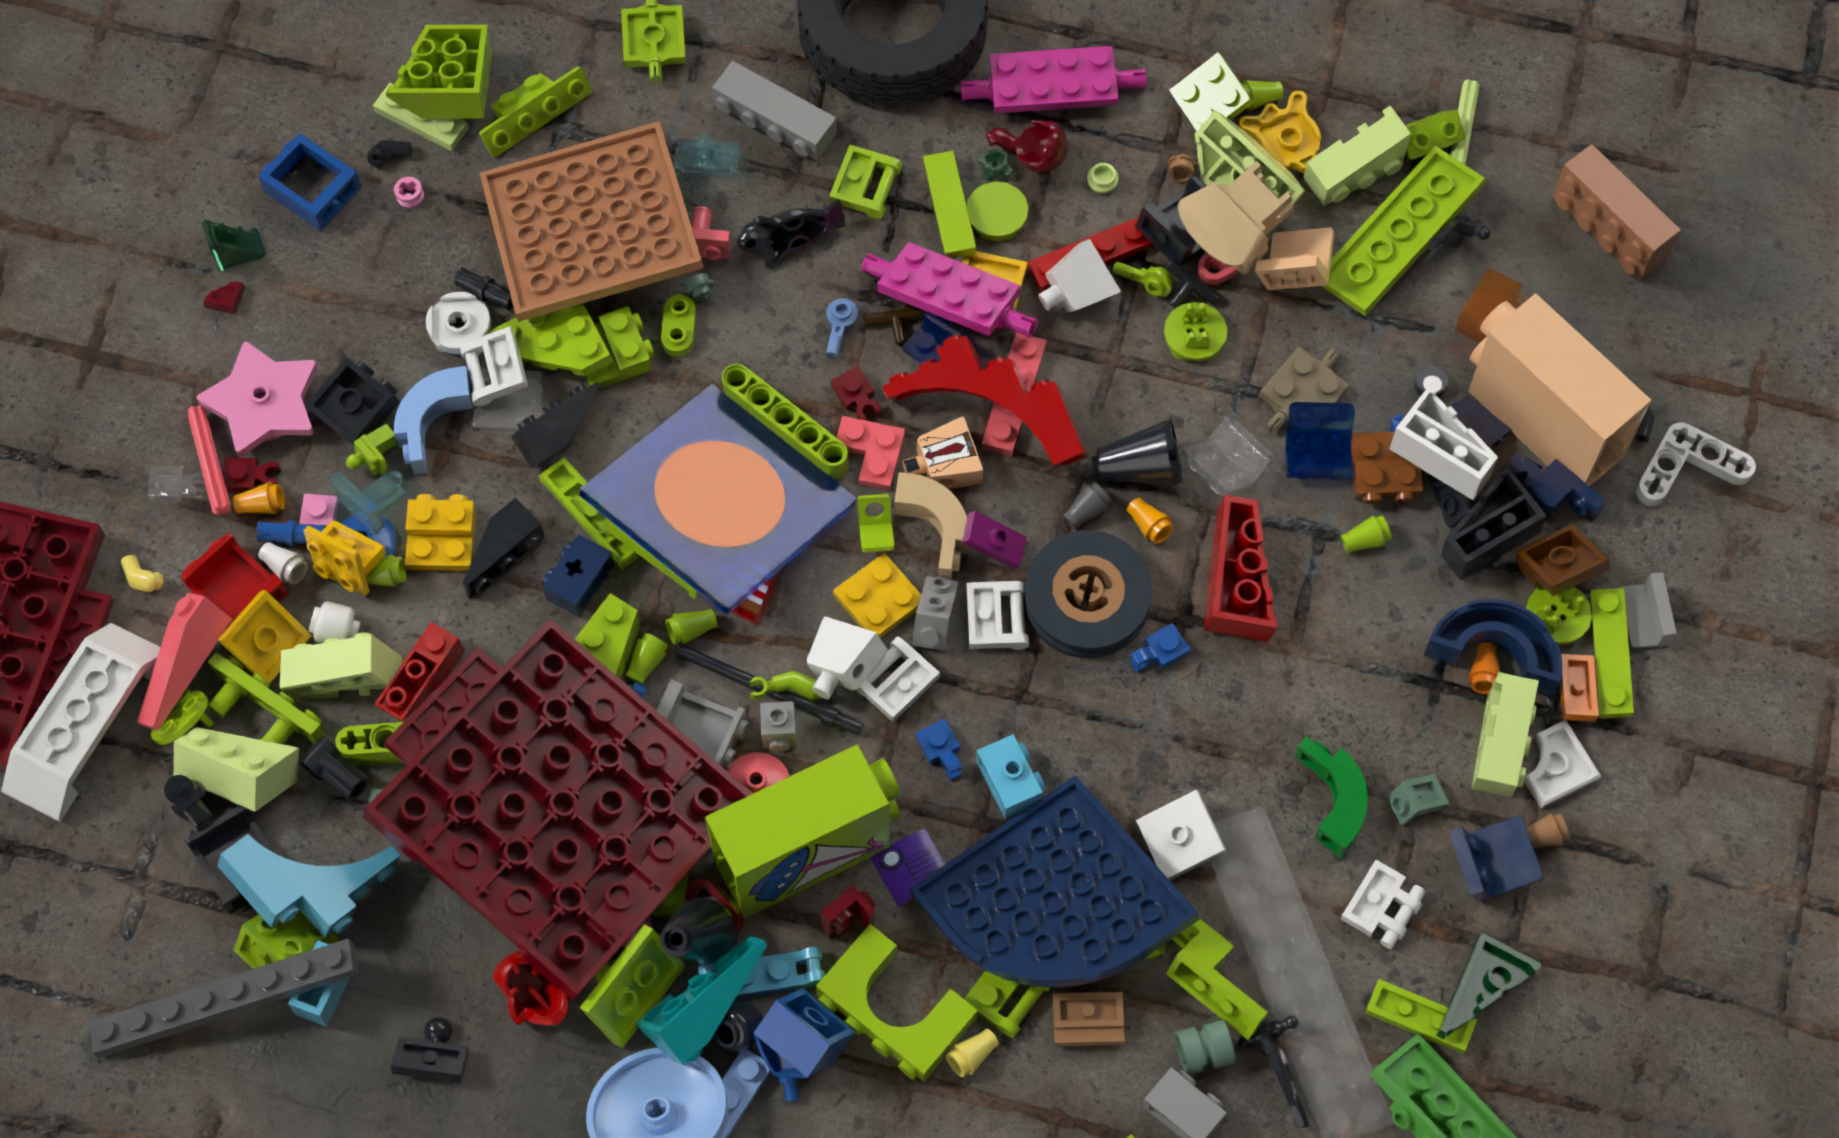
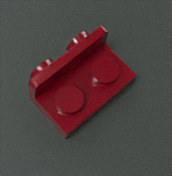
(840, 913)

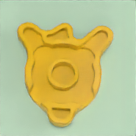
(1286, 133)

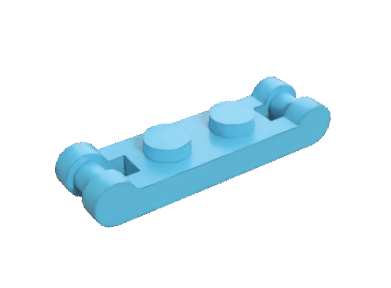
(779, 973)

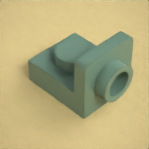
(1417, 798)

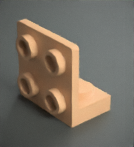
(1297, 259)

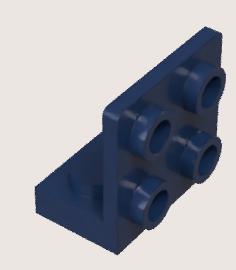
(1497, 858)

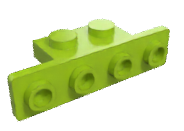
(532, 107)

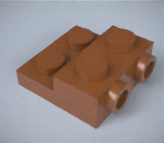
(1382, 472)

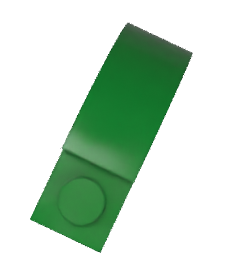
(1348, 791)

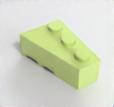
(1360, 160)
(338, 666)
(1505, 735)
(236, 766)

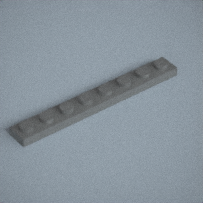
(223, 998)

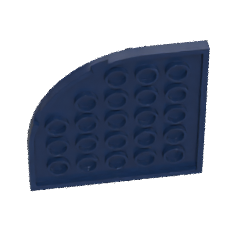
(1055, 896)

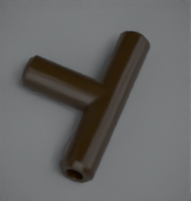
(897, 319)

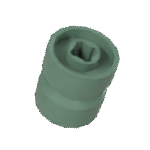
(1204, 1047)

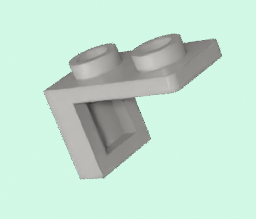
(934, 613)

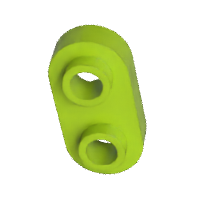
(680, 323)

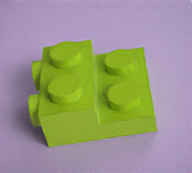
(628, 350)

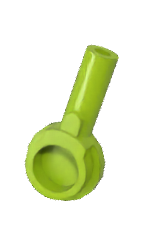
(1155, 279)

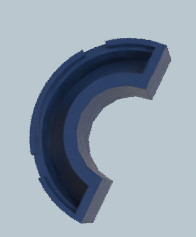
(1510, 629)

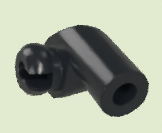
(386, 150)

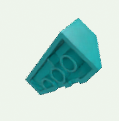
(689, 1021)

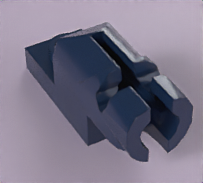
(1555, 487)

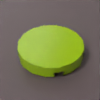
(997, 211)

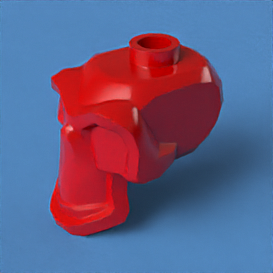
(529, 992)

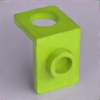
(875, 531)

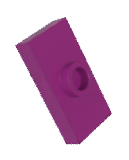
(994, 539)

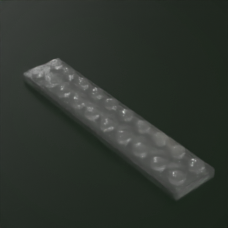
(1298, 979)

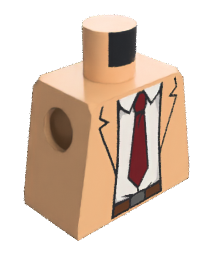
(947, 456)

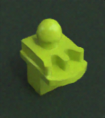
(369, 450)

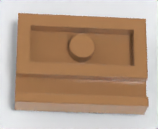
(1088, 1019)

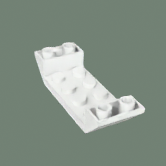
(76, 718)

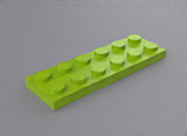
(1401, 229)

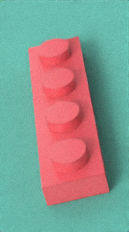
(1003, 425)

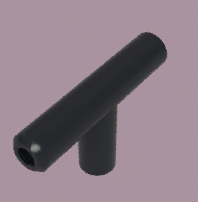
(1190, 284)

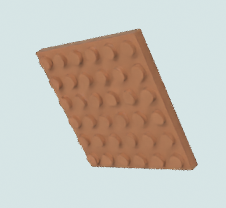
(590, 221)

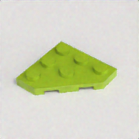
(561, 340)

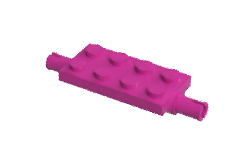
(1053, 80)
(950, 290)

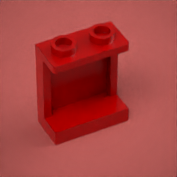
(230, 577)

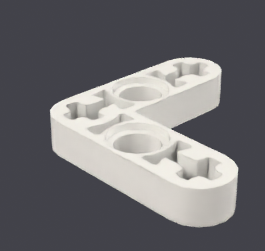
(1682, 452)

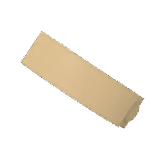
(934, 503)

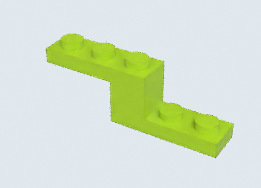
(1197, 973)

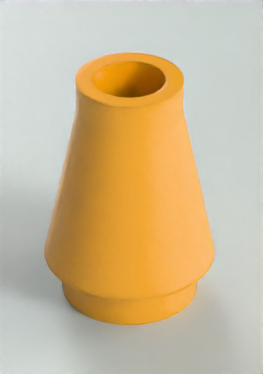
(262, 499)
(1151, 522)

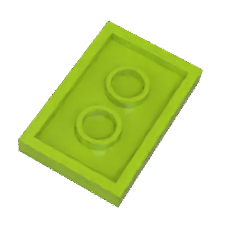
(631, 986)

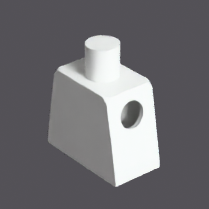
(1078, 280)
(843, 656)

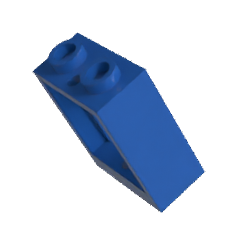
(330, 200)

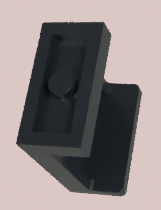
(1165, 229)
(212, 839)

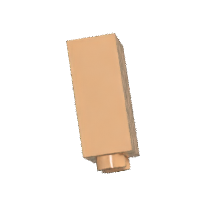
(1555, 389)

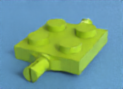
(653, 37)

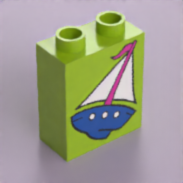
(803, 829)

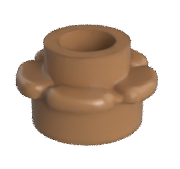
(1181, 168)

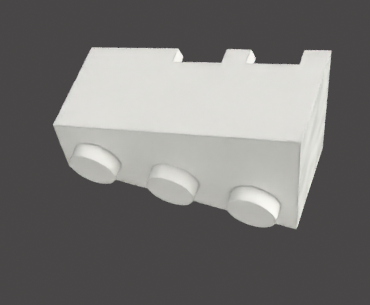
(1443, 446)

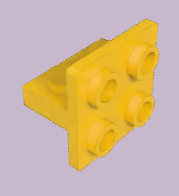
(343, 555)

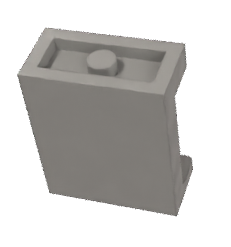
(705, 722)

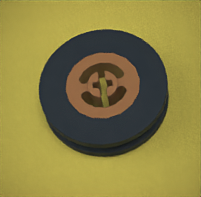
(1092, 631)

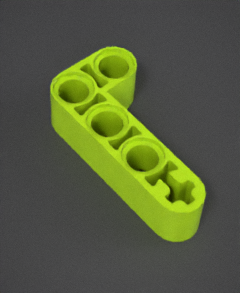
(363, 734)

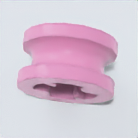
(409, 200)

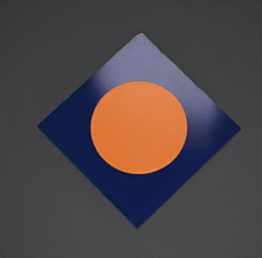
(718, 498)

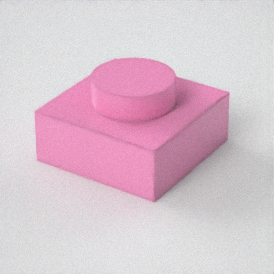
(318, 509)

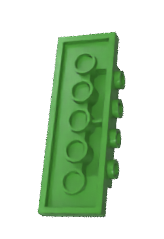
(1432, 1097)

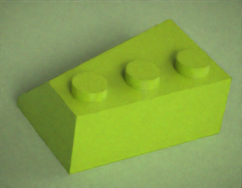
(446, 73)

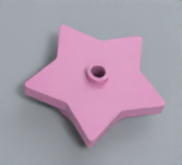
(262, 398)

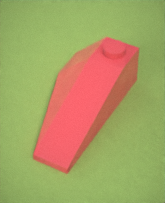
(185, 646)

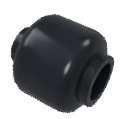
(738, 1026)

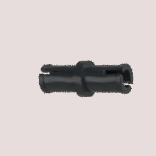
(483, 287)

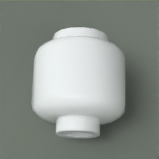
(333, 622)

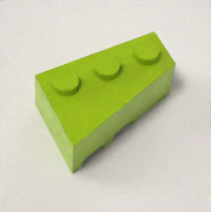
(611, 634)

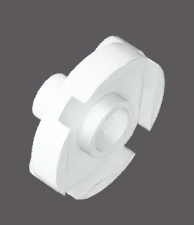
(452, 306)

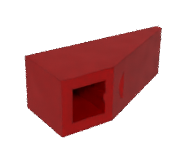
(421, 672)

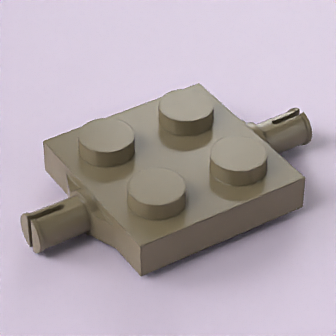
(1302, 380)

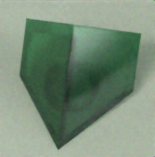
(232, 245)

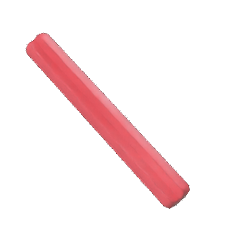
(208, 460)

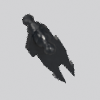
(1452, 236)
(1268, 1036)

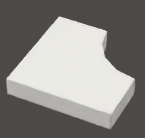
(1561, 766)

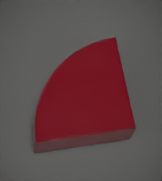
(225, 298)

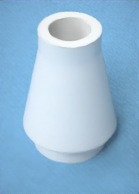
(284, 563)

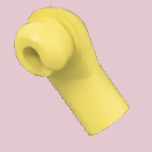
(138, 578)

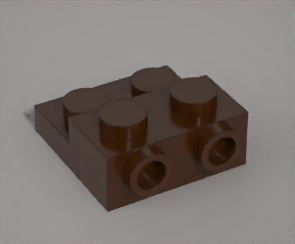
(1561, 560)

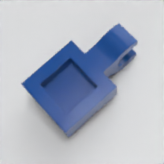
(1161, 647)
(940, 745)

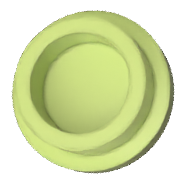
(1102, 178)

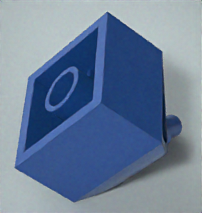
(800, 1039)

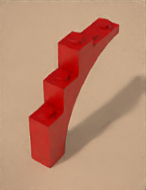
(961, 372)

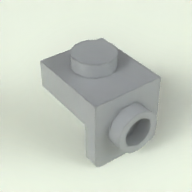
(778, 726)

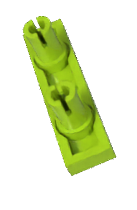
(257, 689)

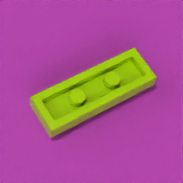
(1415, 1015)

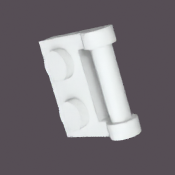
(502, 362)
(986, 617)
(903, 685)

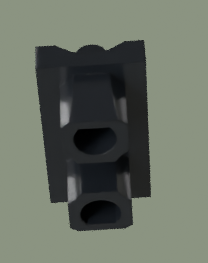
(187, 800)

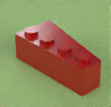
(1238, 580)

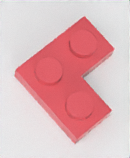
(879, 445)

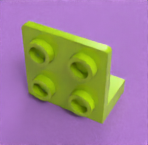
(263, 945)

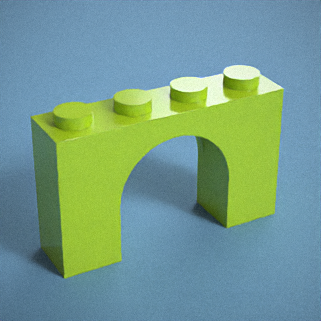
(915, 1047)

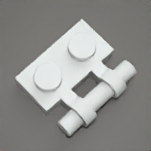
(1373, 899)

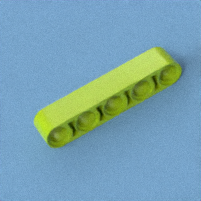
(781, 408)

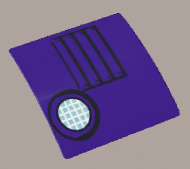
(907, 864)

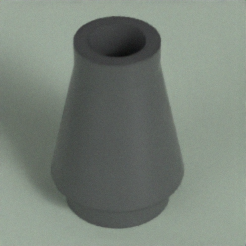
(1088, 505)

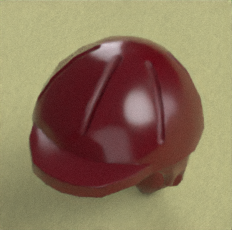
(1038, 148)

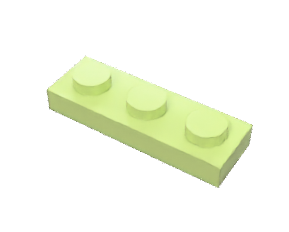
(440, 131)

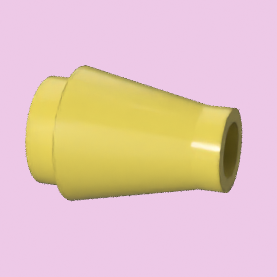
(969, 1054)

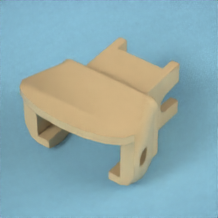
(1235, 219)

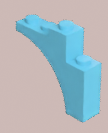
(322, 893)

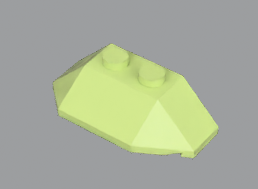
(1228, 151)

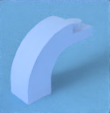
(425, 402)

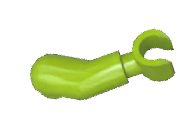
(790, 681)

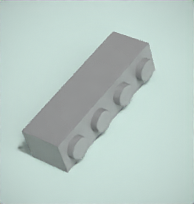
(774, 111)

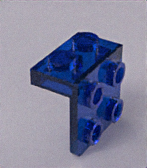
(1319, 440)

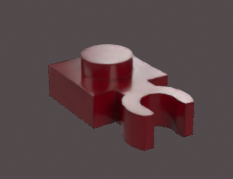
(855, 391)
(245, 474)

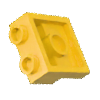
(440, 533)

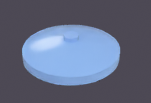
(658, 1099)

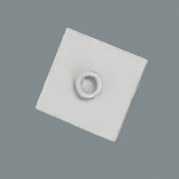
(1181, 835)

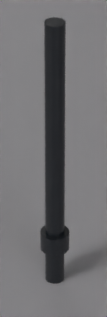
(829, 715)

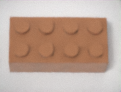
(1615, 213)

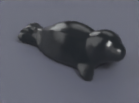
(789, 231)

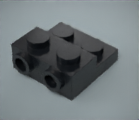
(353, 400)

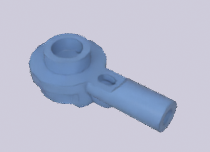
(841, 316)

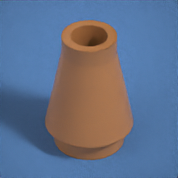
(1548, 831)

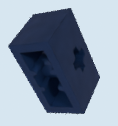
(577, 591)

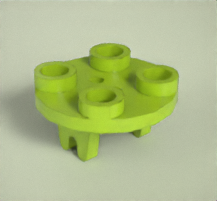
(1195, 345)
(1568, 604)
(183, 717)

